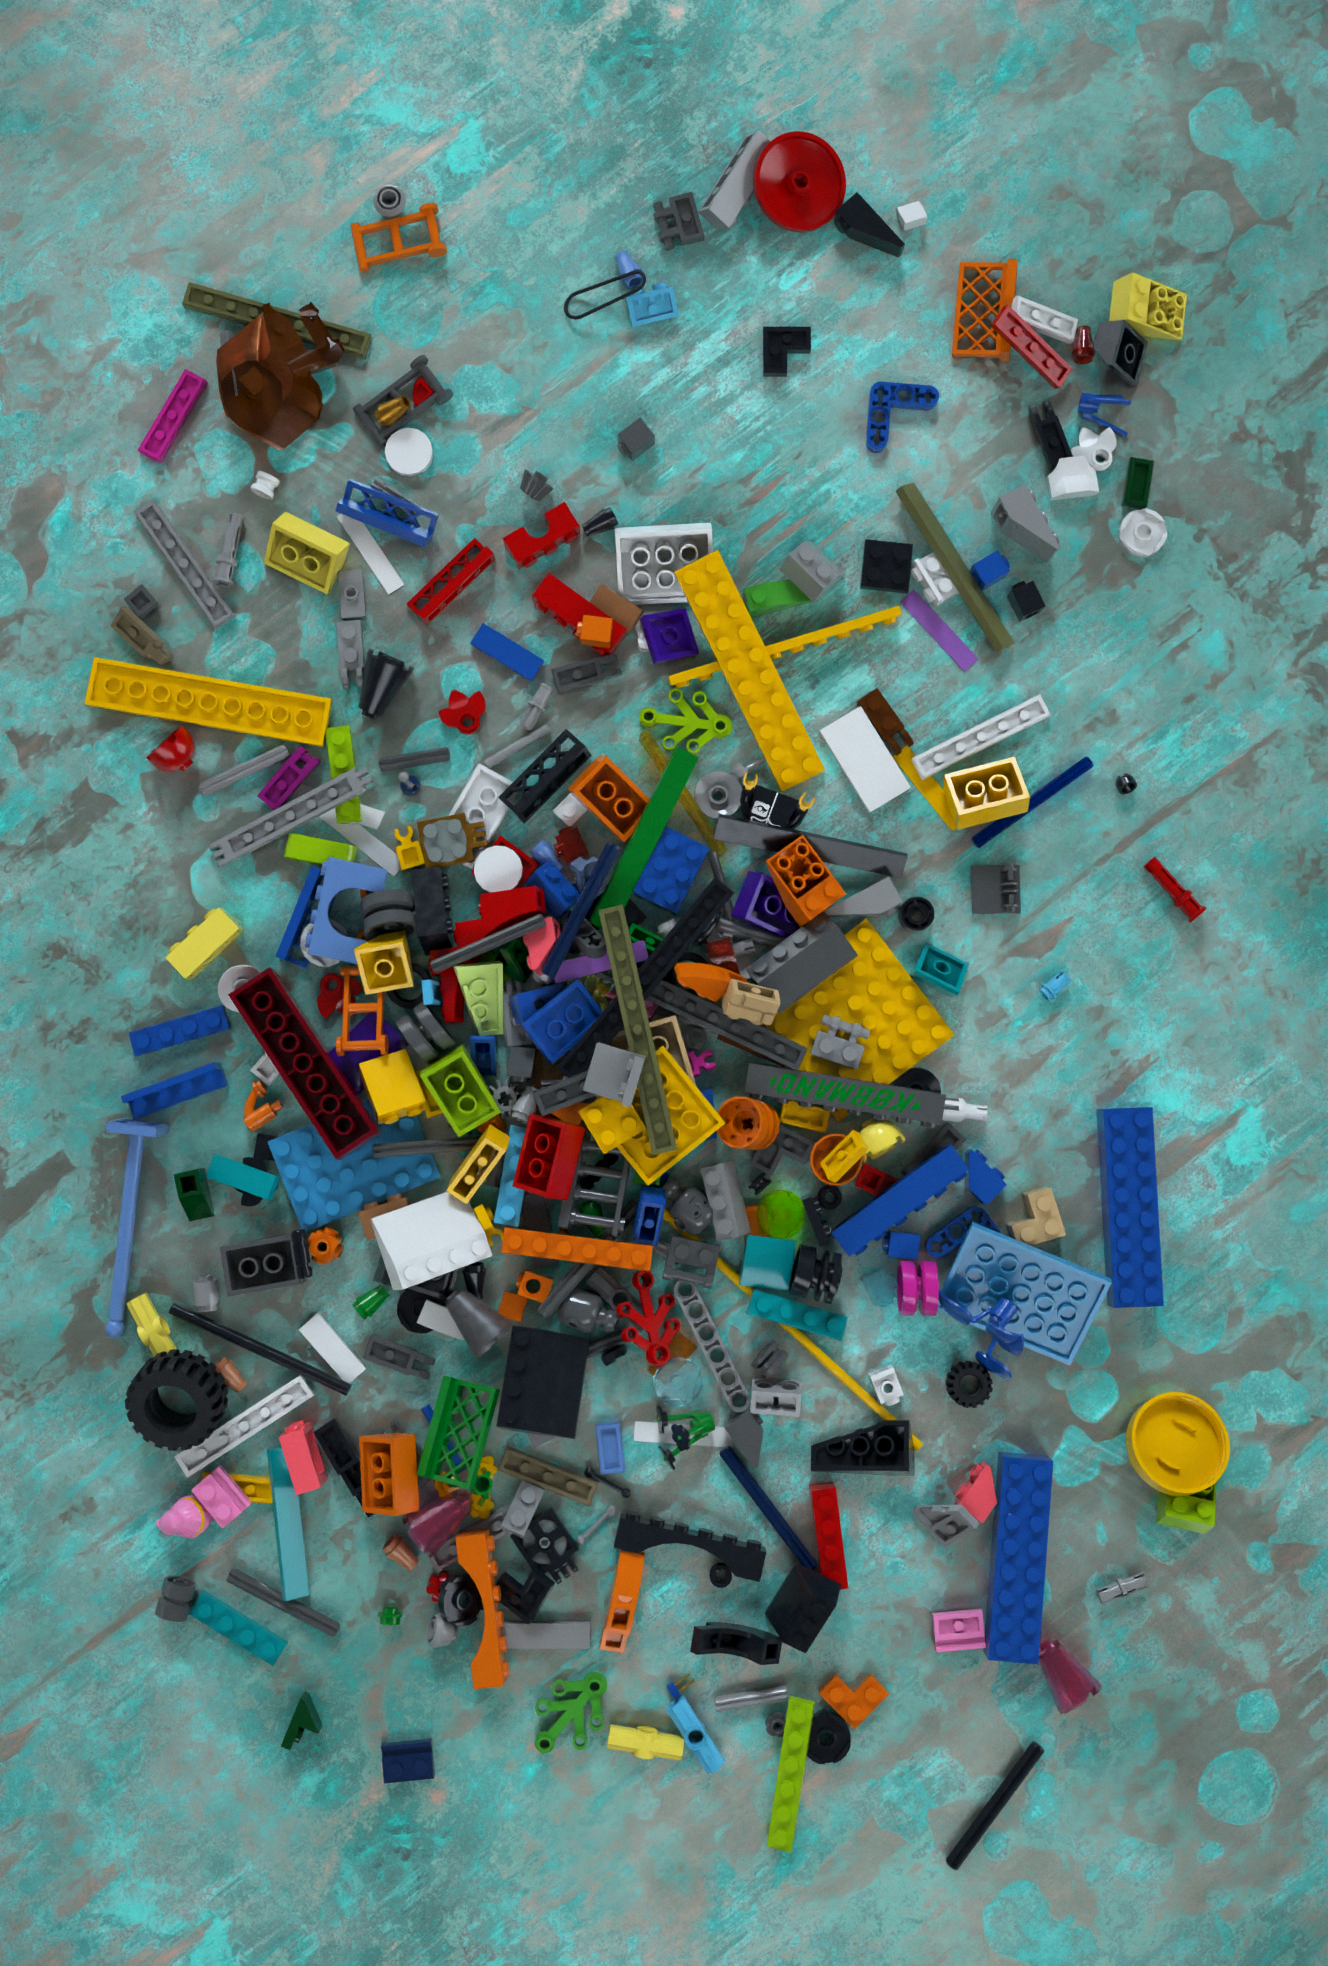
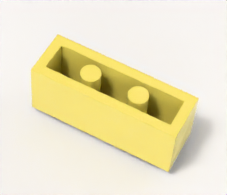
(203, 943)

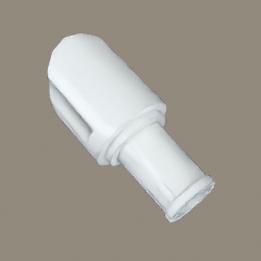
(957, 1110)

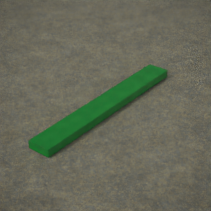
(647, 832)

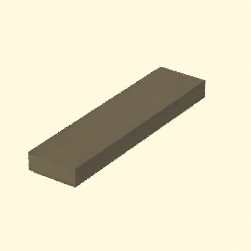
(548, 1476)

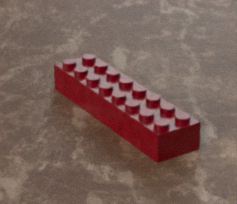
(305, 1063)

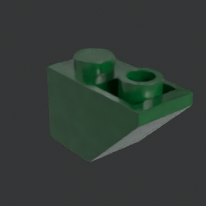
(194, 1194)

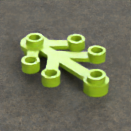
(689, 722)

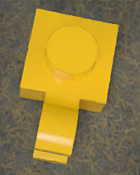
(485, 1217)

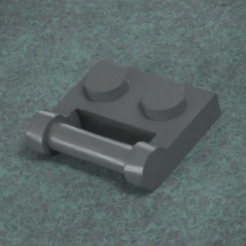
(691, 1253)

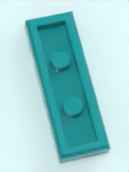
(242, 1177)

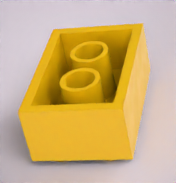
(986, 793)

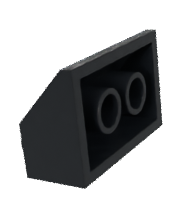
(802, 1606)

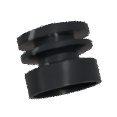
(815, 1274)

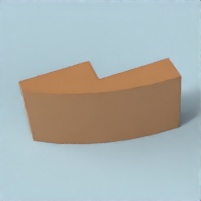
(617, 607)

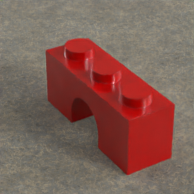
(527, 549)

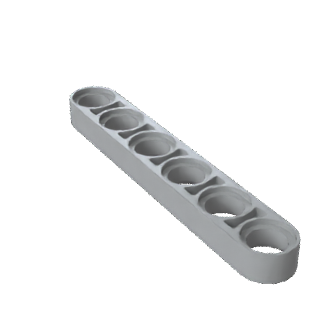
(709, 1345)

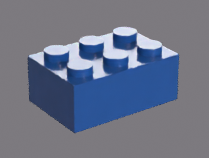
(670, 871)

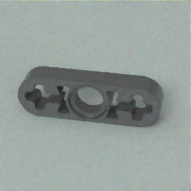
(584, 942)

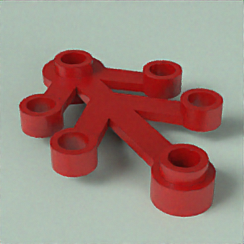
(649, 1322)

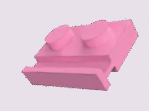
(221, 1496)
(958, 1630)

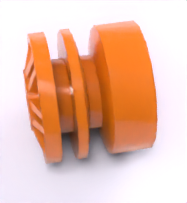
(749, 1123)
(821, 1150)

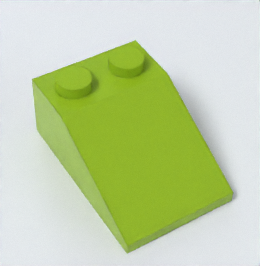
(460, 1090)

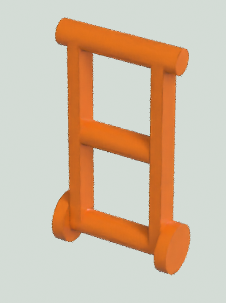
(434, 249)
(342, 1042)

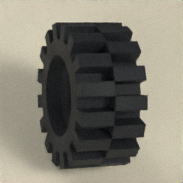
(976, 1397)

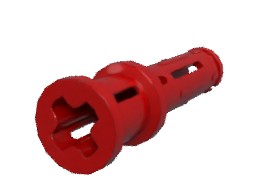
(1181, 897)

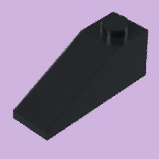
(865, 226)

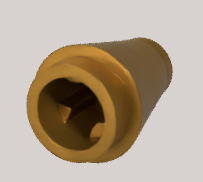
(392, 410)

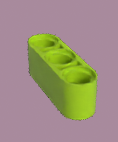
(317, 850)

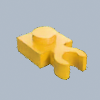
(409, 853)

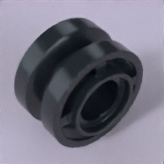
(927, 914)

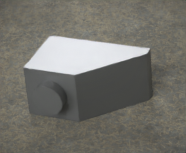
(747, 1434)

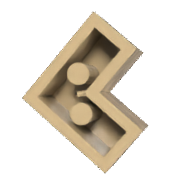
(1043, 1220)

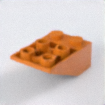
(803, 881)

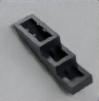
(342, 1455)

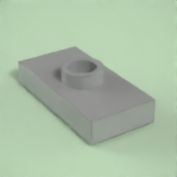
(352, 594)

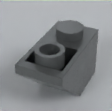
(521, 1064)

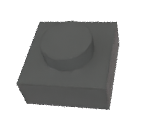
(141, 601)

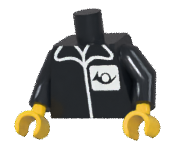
(770, 806)

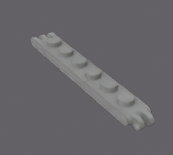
(290, 816)

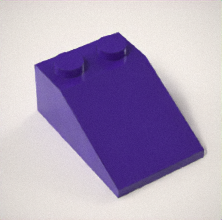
(763, 907)

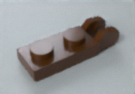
(884, 720)

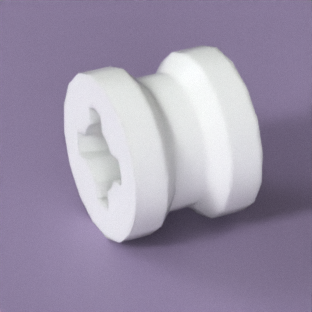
(264, 485)

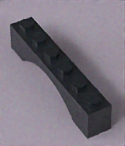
(639, 1534)

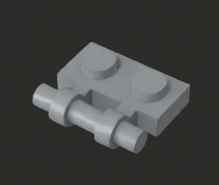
(838, 1049)

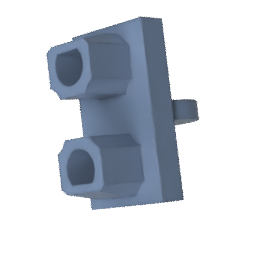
(583, 870)

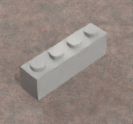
(735, 184)

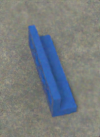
(384, 521)
(299, 918)
(176, 1090)

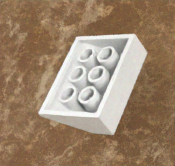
(651, 556)
(429, 1239)

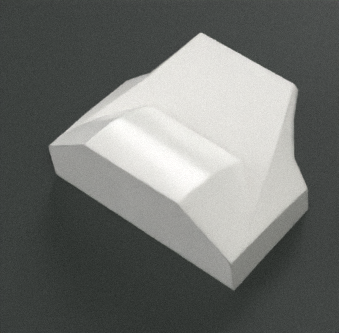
(1072, 479)

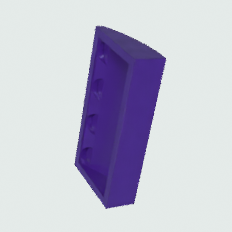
(366, 1031)

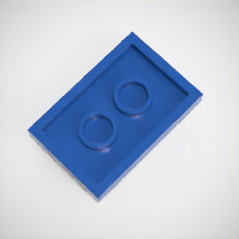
(562, 1021)

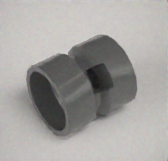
(176, 1594)

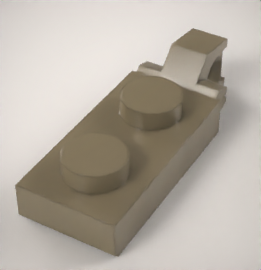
(140, 636)

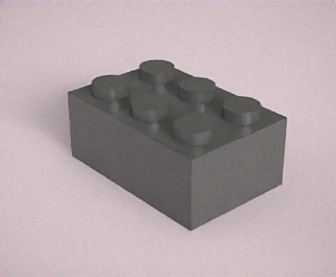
(259, 1265)

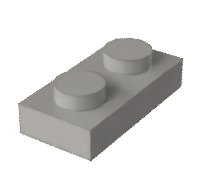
(522, 1509)

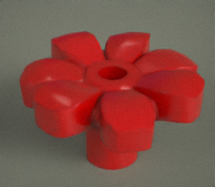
(434, 1587)

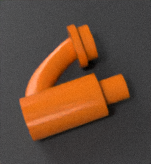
(257, 1118)

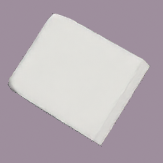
(911, 215)

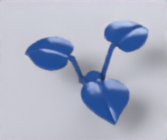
(999, 1318)

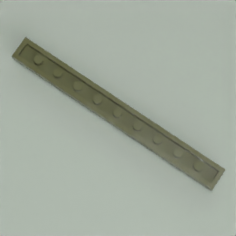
(637, 1028)

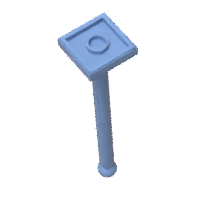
(137, 1131)

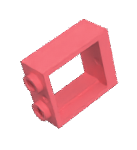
(303, 1457)

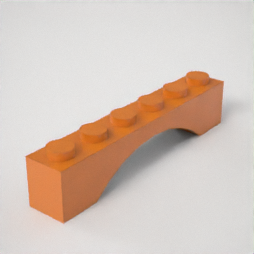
(577, 1249)
(476, 1557)

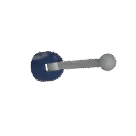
(407, 783)

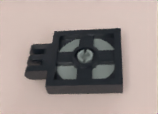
(548, 1545)

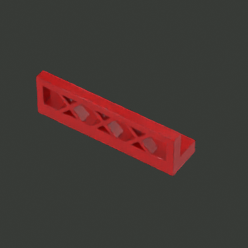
(455, 585)

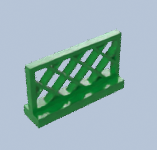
(443, 1428)

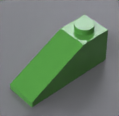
(773, 597)

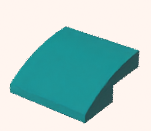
(767, 1263)

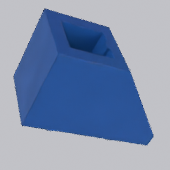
(981, 1179)

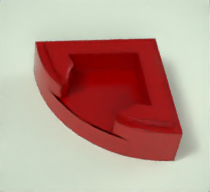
(421, 391)

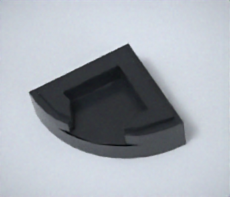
(611, 1356)

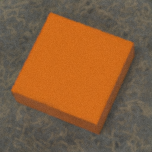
(512, 1306)

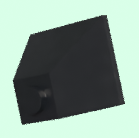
(1121, 349)

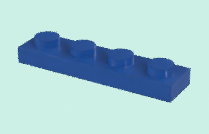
(179, 1030)

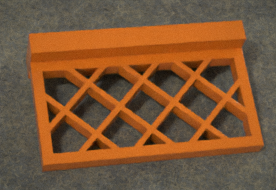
(1006, 295)

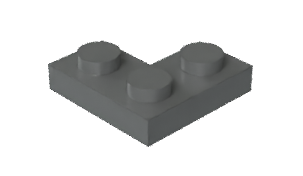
(786, 1143)

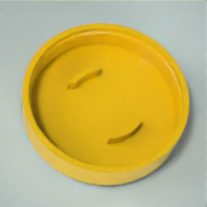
(1177, 1444)

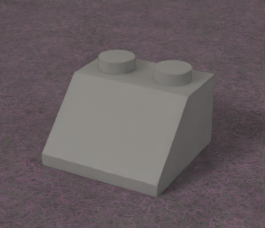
(811, 570)

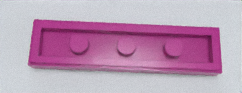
(172, 416)

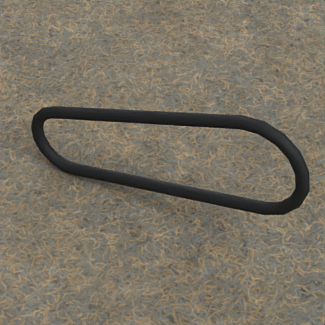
(601, 284)

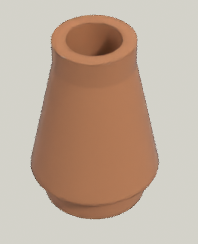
(231, 1374)
(400, 1552)

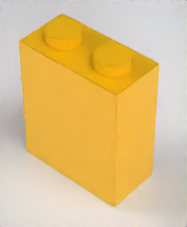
(392, 1087)

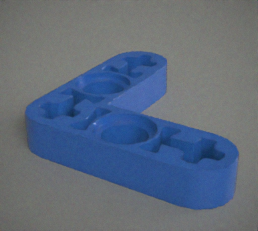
(891, 400)
(984, 1219)

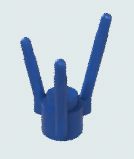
(1090, 404)

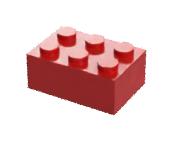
(548, 1157)

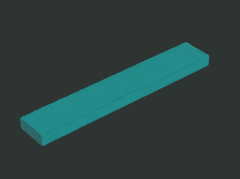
(287, 1528)

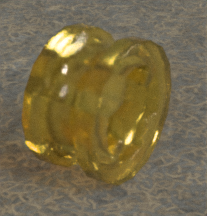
(601, 990)

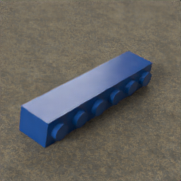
(899, 1200)

